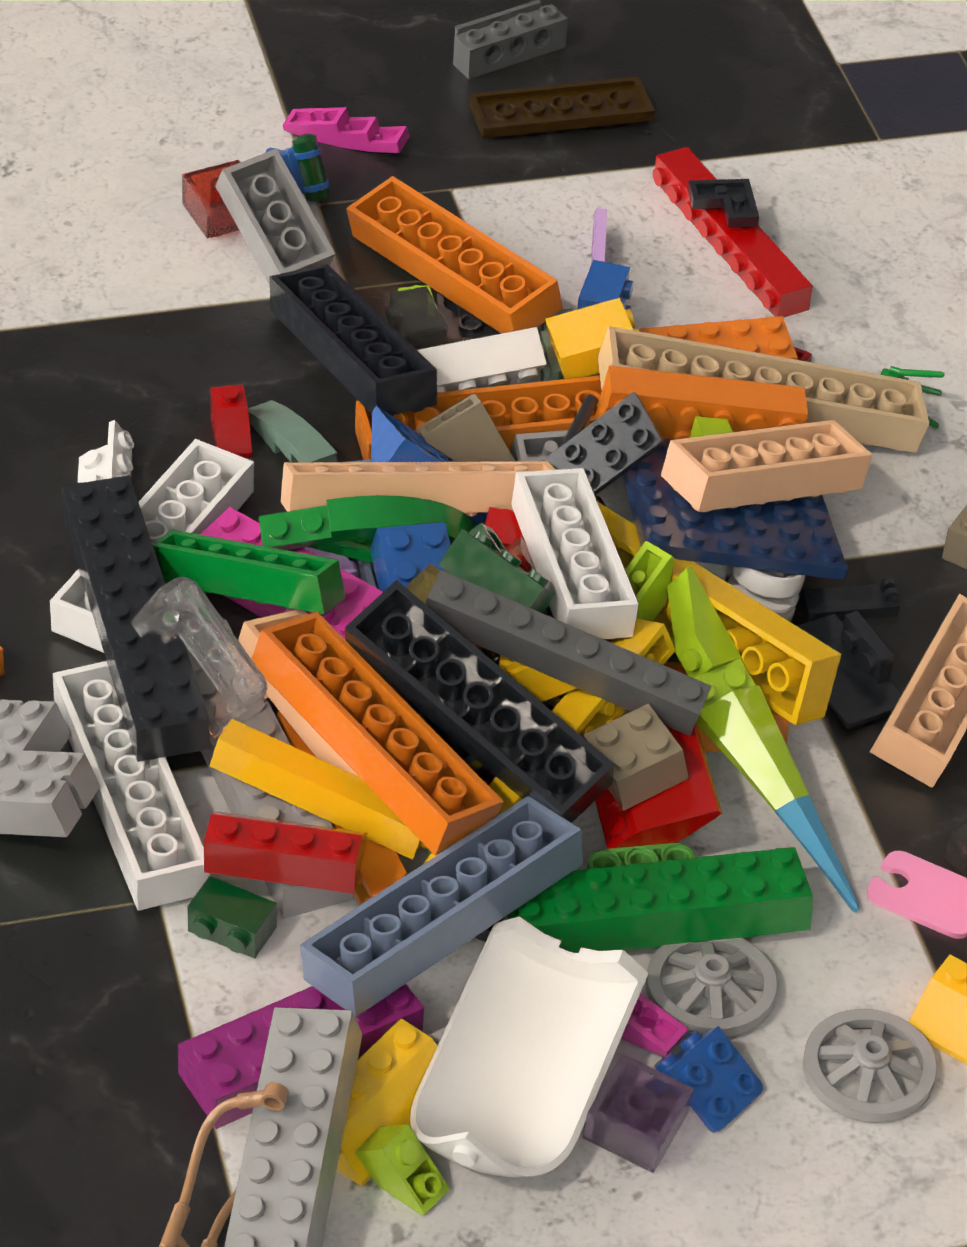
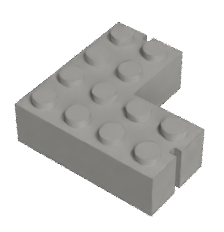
(38, 782)

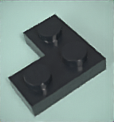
(730, 194)

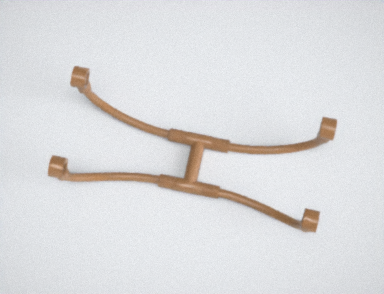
(272, 1098)

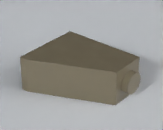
(466, 434)

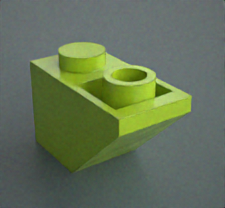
(402, 1167)

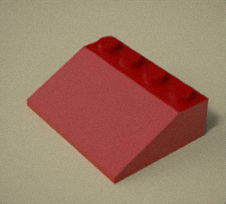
(669, 814)

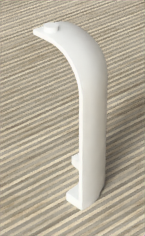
(524, 1052)

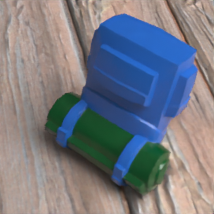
(306, 167)

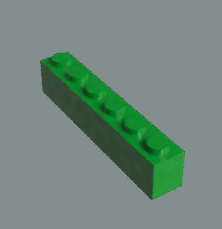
(252, 571)

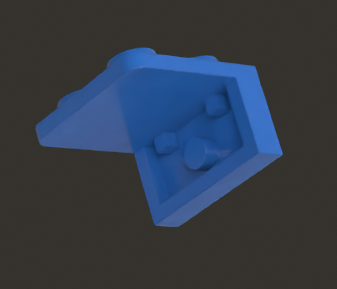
(717, 1073)

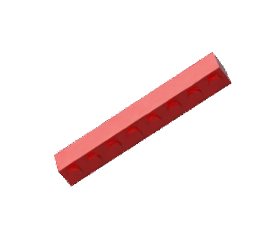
(745, 249)

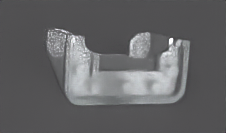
(186, 612)

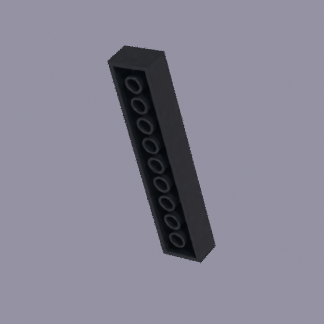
(119, 577)

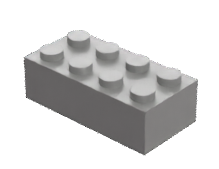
(273, 215)

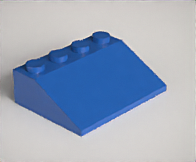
(399, 443)

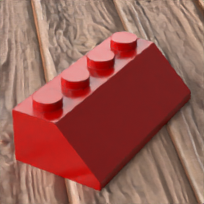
(283, 852)

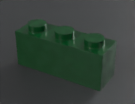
(478, 563)

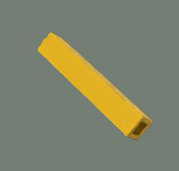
(310, 785)

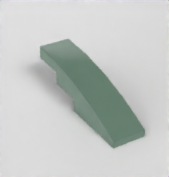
(290, 434)

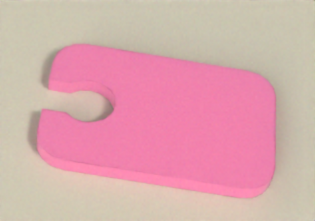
(930, 898)

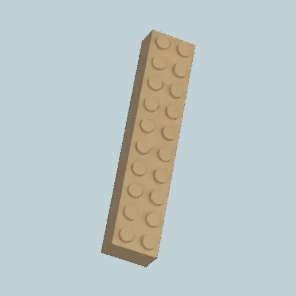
(865, 404)

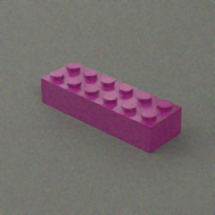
(232, 1055)

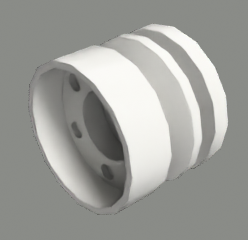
(772, 589)

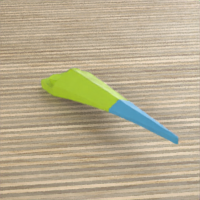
(748, 735)

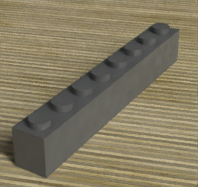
(567, 653)

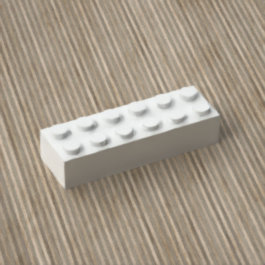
(574, 552)

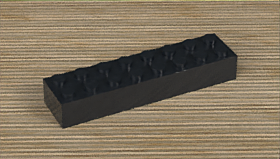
(353, 340)
(478, 704)

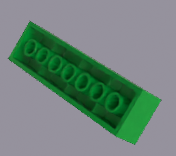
(674, 902)

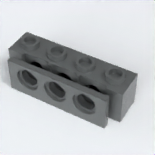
(508, 42)

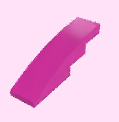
(337, 129)
(653, 1028)

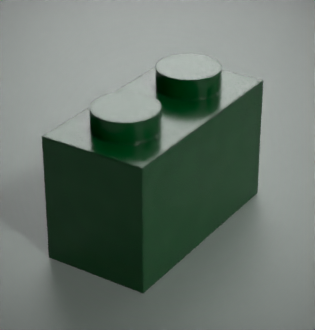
(232, 917)

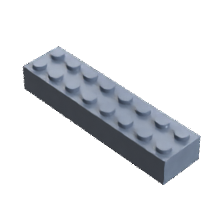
(441, 905)

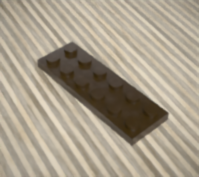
(561, 107)

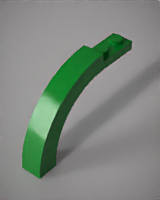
(356, 520)

